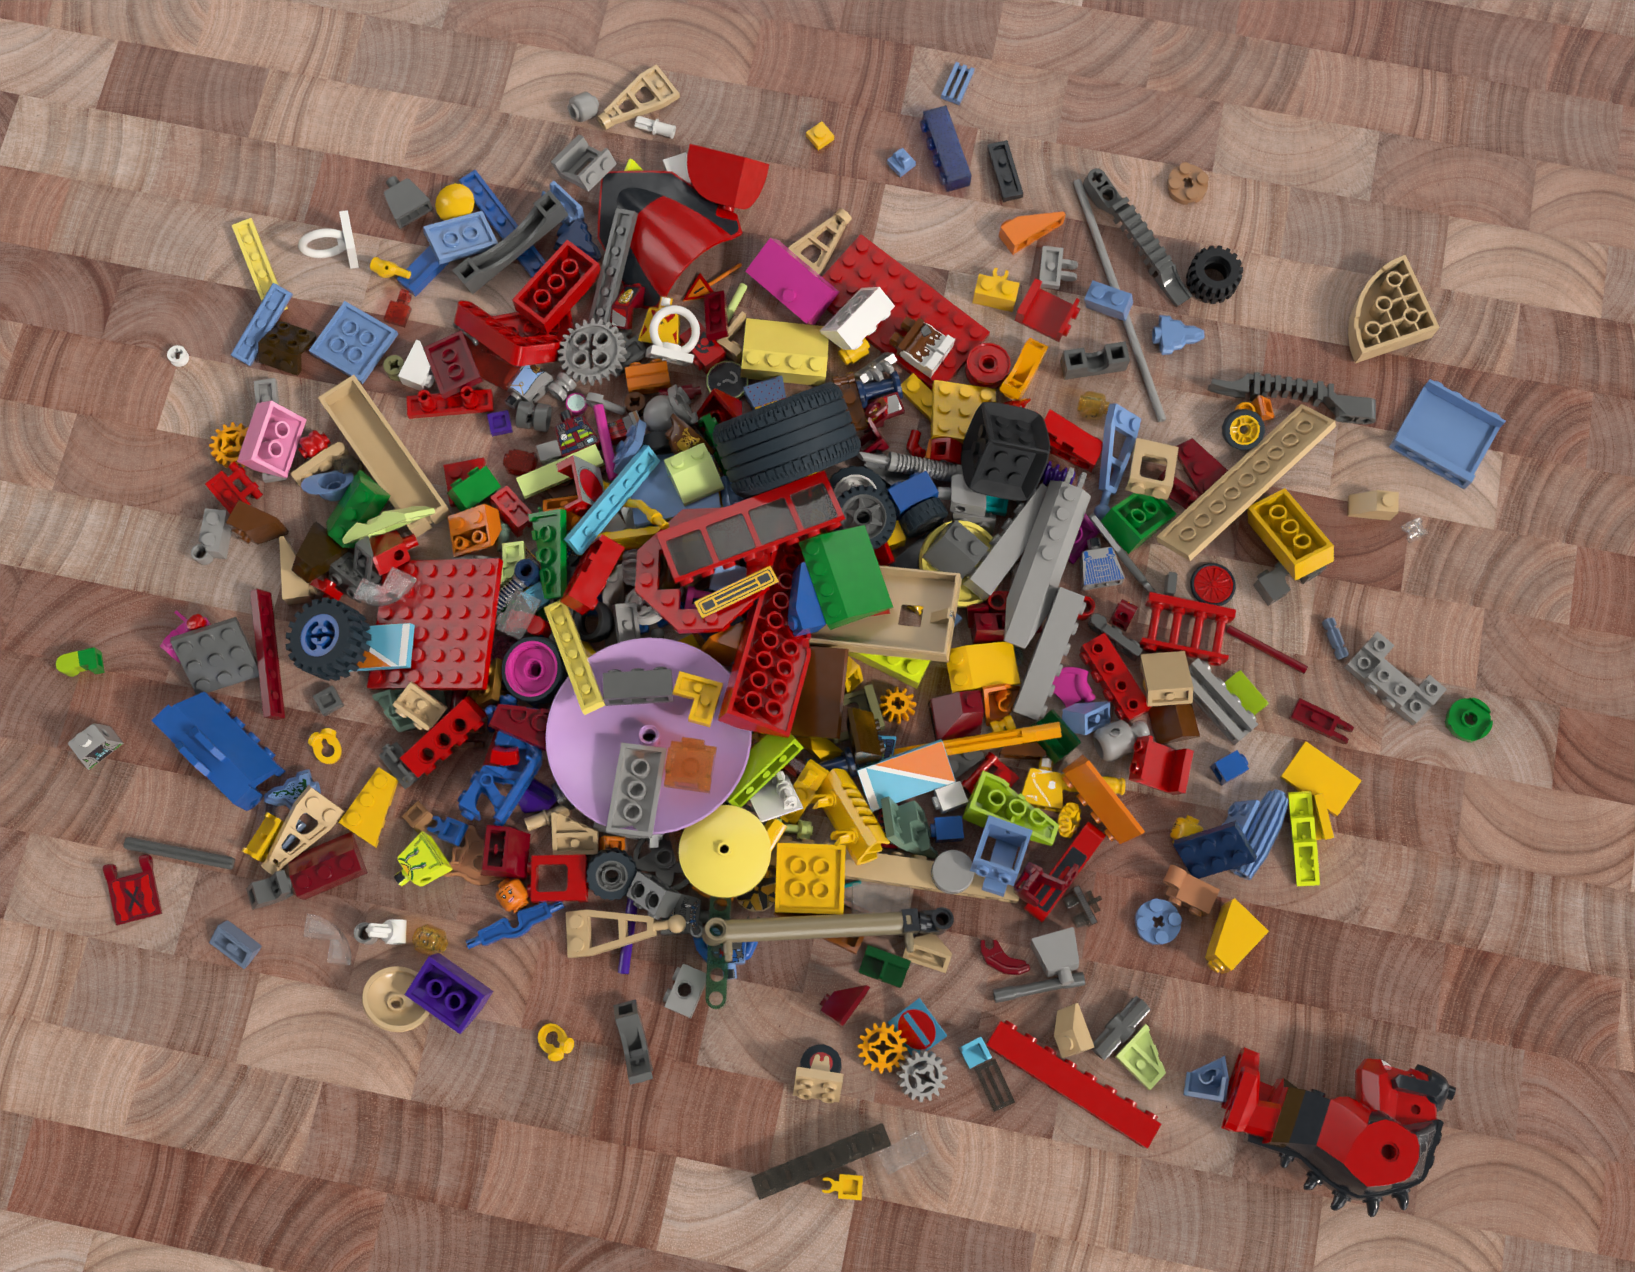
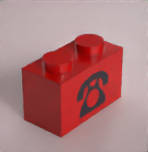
(705, 352)

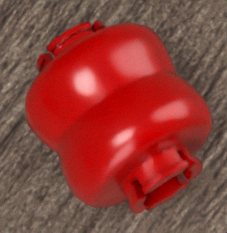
(313, 444)

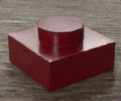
(975, 608)

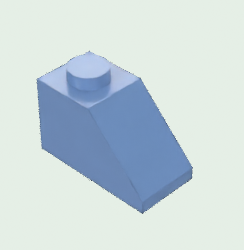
(1087, 717)

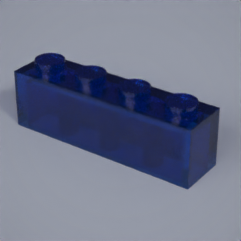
(946, 148)

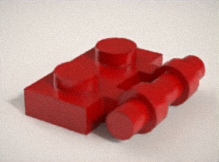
(227, 492)

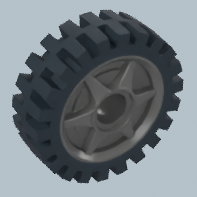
(874, 504)

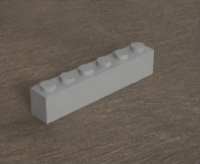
(1005, 547)
(1048, 654)

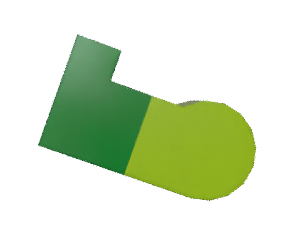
(79, 661)

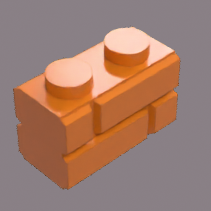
(647, 377)

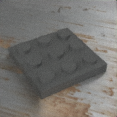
(215, 656)

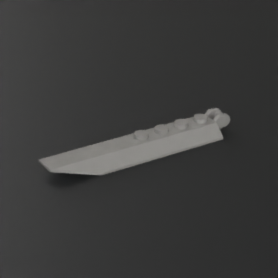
(1044, 558)

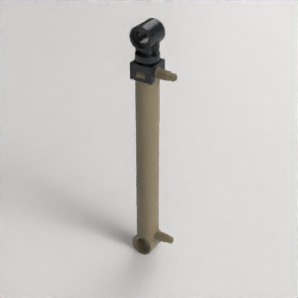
(903, 923)

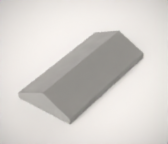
(636, 790)

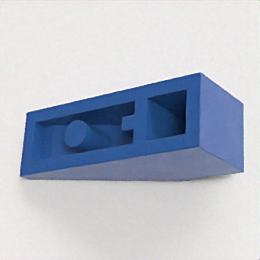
(804, 607)

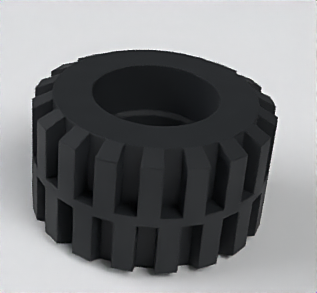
(1221, 261)

